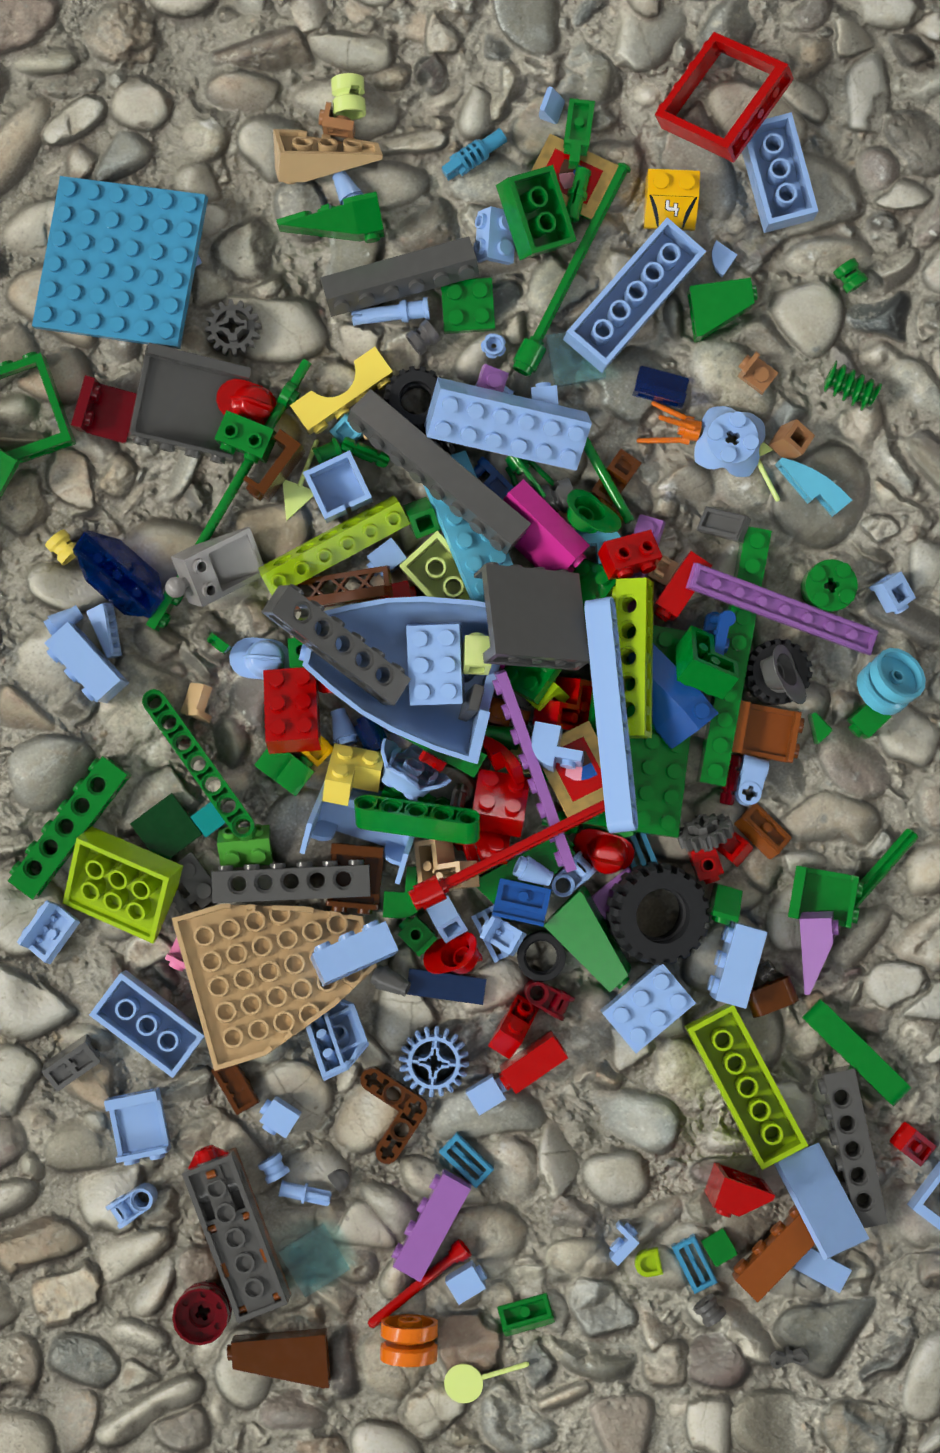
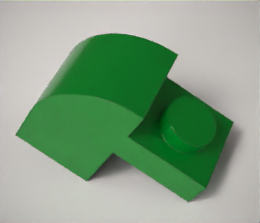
(398, 903)

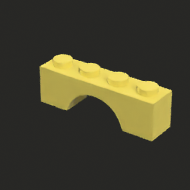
(316, 410)

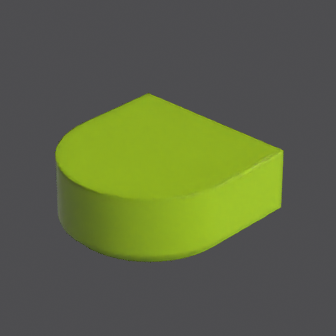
(648, 1262)

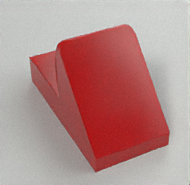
(912, 1143)

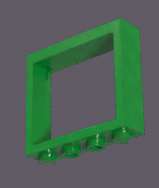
(55, 442)

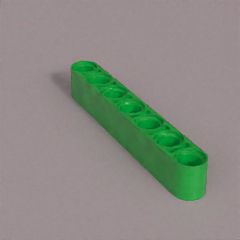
(190, 756)

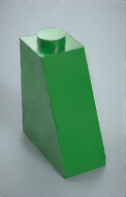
(718, 304)

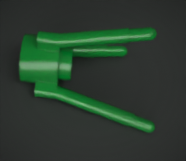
(522, 466)

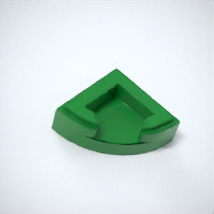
(218, 643)

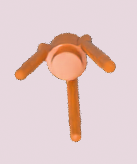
(687, 427)

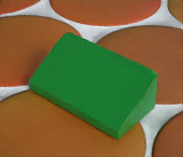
(526, 1314)

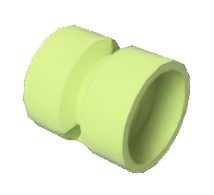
(348, 90)

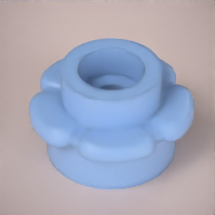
(495, 339)

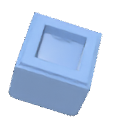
(551, 106)

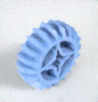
(446, 1062)

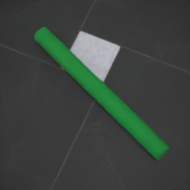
(608, 482)

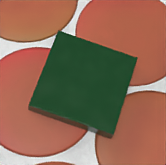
(166, 828)

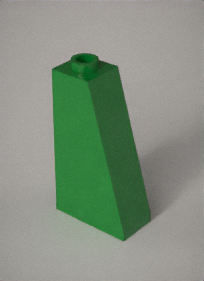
(542, 853)
(587, 937)

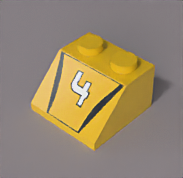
(671, 196)

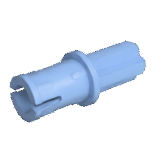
(305, 1193)

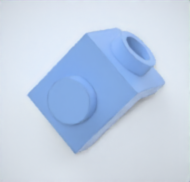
(502, 935)

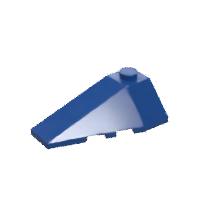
(676, 708)

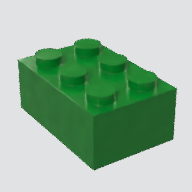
(536, 212)

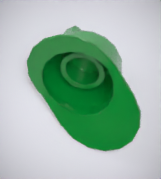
(589, 514)

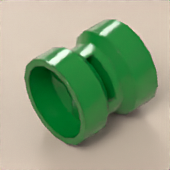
(854, 280)

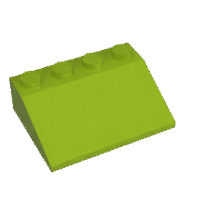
(121, 883)

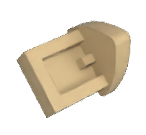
(196, 702)

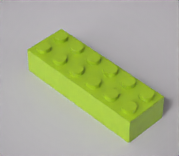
(746, 1085)

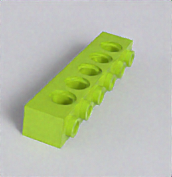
(335, 545)
(642, 644)

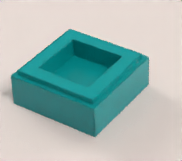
(208, 819)

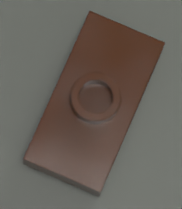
(236, 1088)

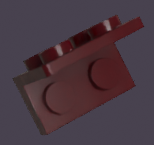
(104, 410)

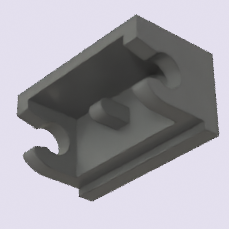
(71, 1063)

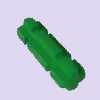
(365, 452)

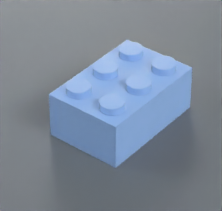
(85, 663)
(435, 663)
(353, 952)
(736, 964)
(647, 1007)

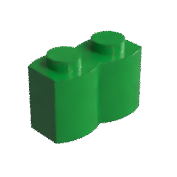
(286, 770)

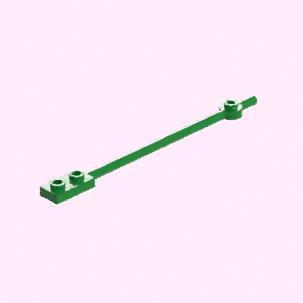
(287, 396)

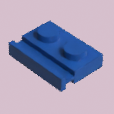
(521, 902)

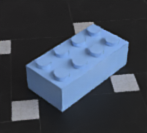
(779, 175)
(148, 1023)

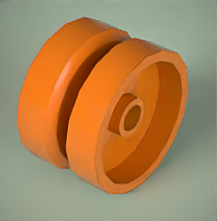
(409, 1340)

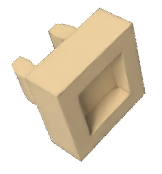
(664, 570)

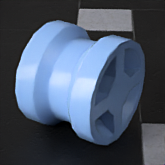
(273, 1168)

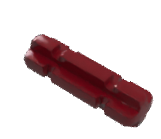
(727, 796)

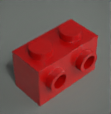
(630, 555)

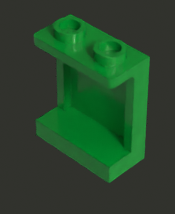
(826, 891)

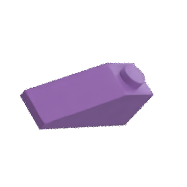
(817, 938)

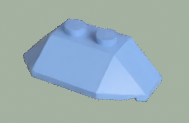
(337, 1039)

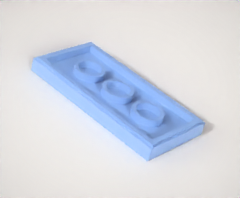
(821, 1201)

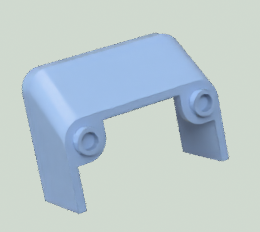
(330, 817)

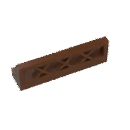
(350, 596)

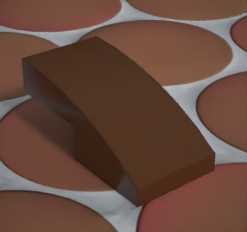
(621, 471)

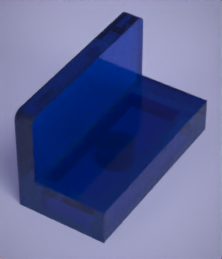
(661, 387)

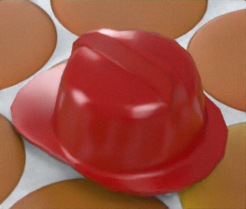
(246, 400)
(603, 850)
(455, 956)

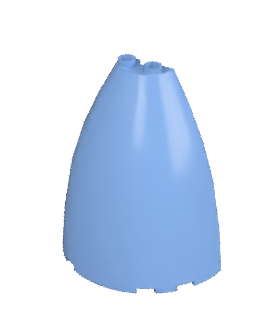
(384, 627)

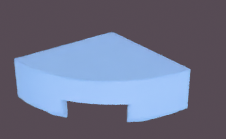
(722, 258)

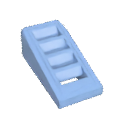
(105, 626)

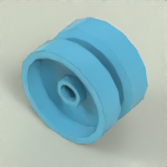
(891, 681)

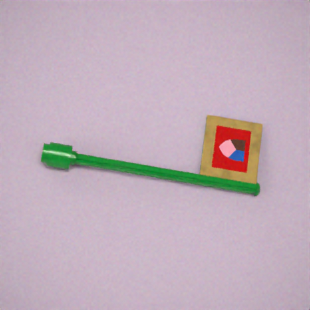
(601, 191)

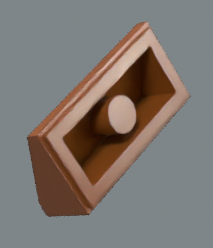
(763, 831)

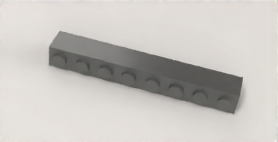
(438, 472)

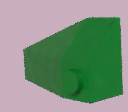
(354, 220)

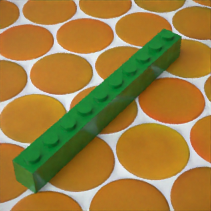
(721, 729)

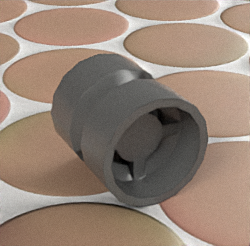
(557, 494)

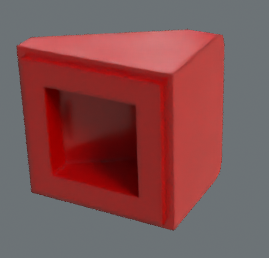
(735, 849)

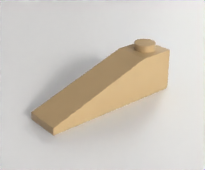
(308, 158)

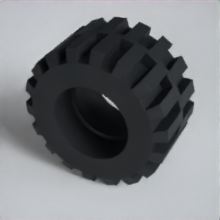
(406, 381)
(754, 674)

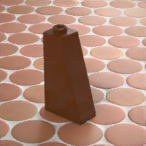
(285, 1355)

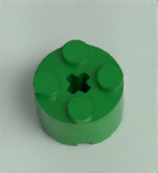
(839, 575)

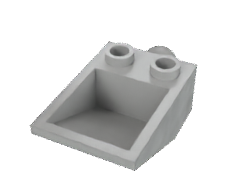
(215, 567)

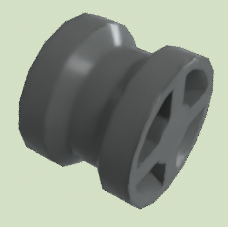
(709, 1310)

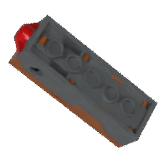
(236, 1232)

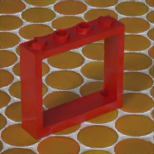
(750, 119)

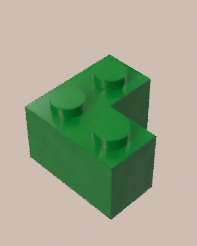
(703, 667)

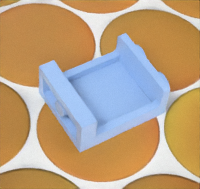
(138, 1125)

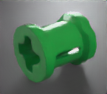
(327, 451)

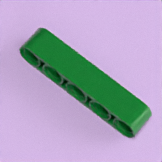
(417, 819)
(856, 1052)

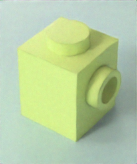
(472, 654)

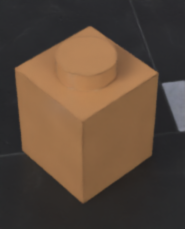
(791, 440)

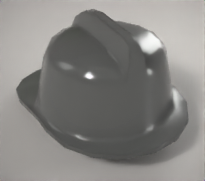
(782, 676)

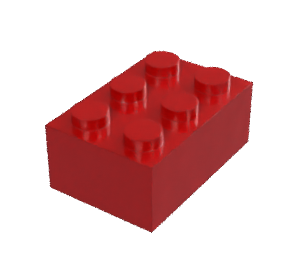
(291, 711)

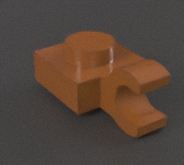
(497, 717)

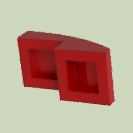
(502, 757)

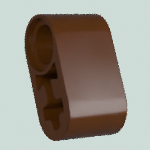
(772, 996)

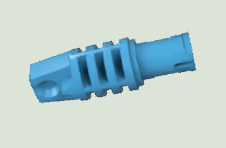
(473, 154)

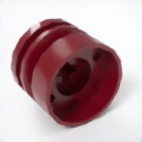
(198, 1327)

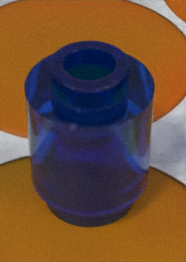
(370, 733)

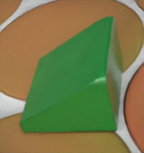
(818, 727)
(719, 1247)

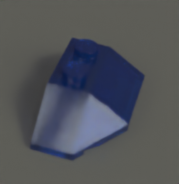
(119, 574)

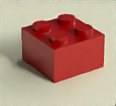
(500, 803)

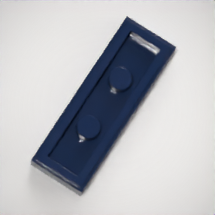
(447, 986)

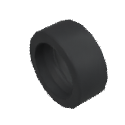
(538, 975)

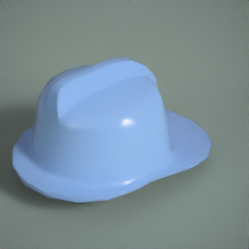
(254, 655)

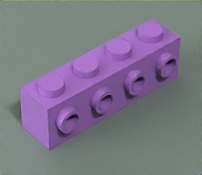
(431, 1225)

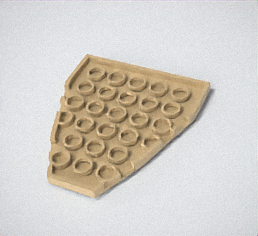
(257, 974)

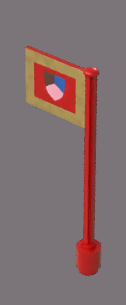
(578, 794)

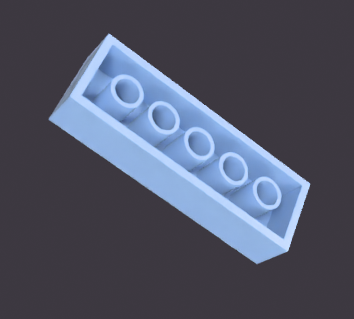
(634, 295)
(507, 424)

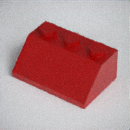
(736, 1191)

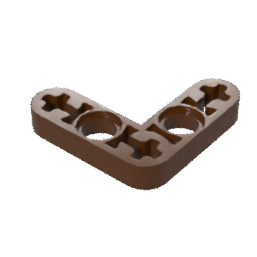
(402, 1105)

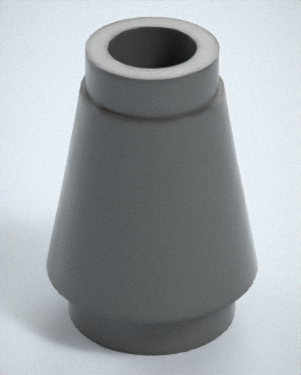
(390, 981)

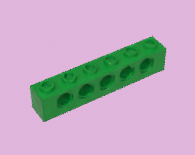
(22, 875)

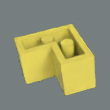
(350, 769)

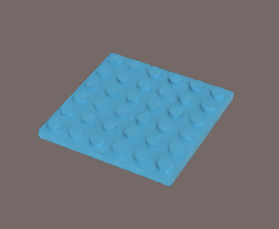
(120, 261)

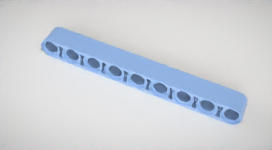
(611, 715)

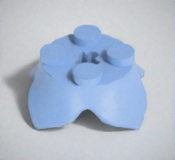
(713, 450)
(408, 773)

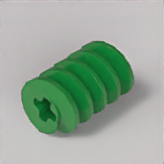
(851, 386)

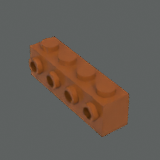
(774, 1256)

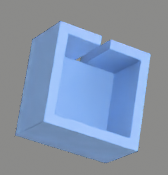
(338, 486)

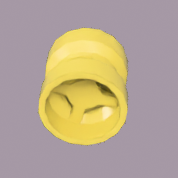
(62, 546)

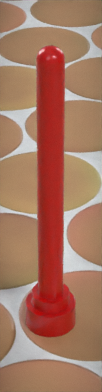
(457, 1253)

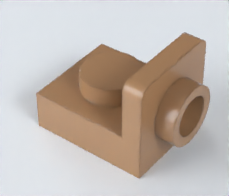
(337, 127)
(756, 373)

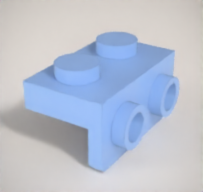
(493, 237)
(48, 931)

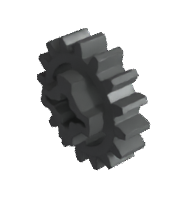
(243, 328)
(705, 832)

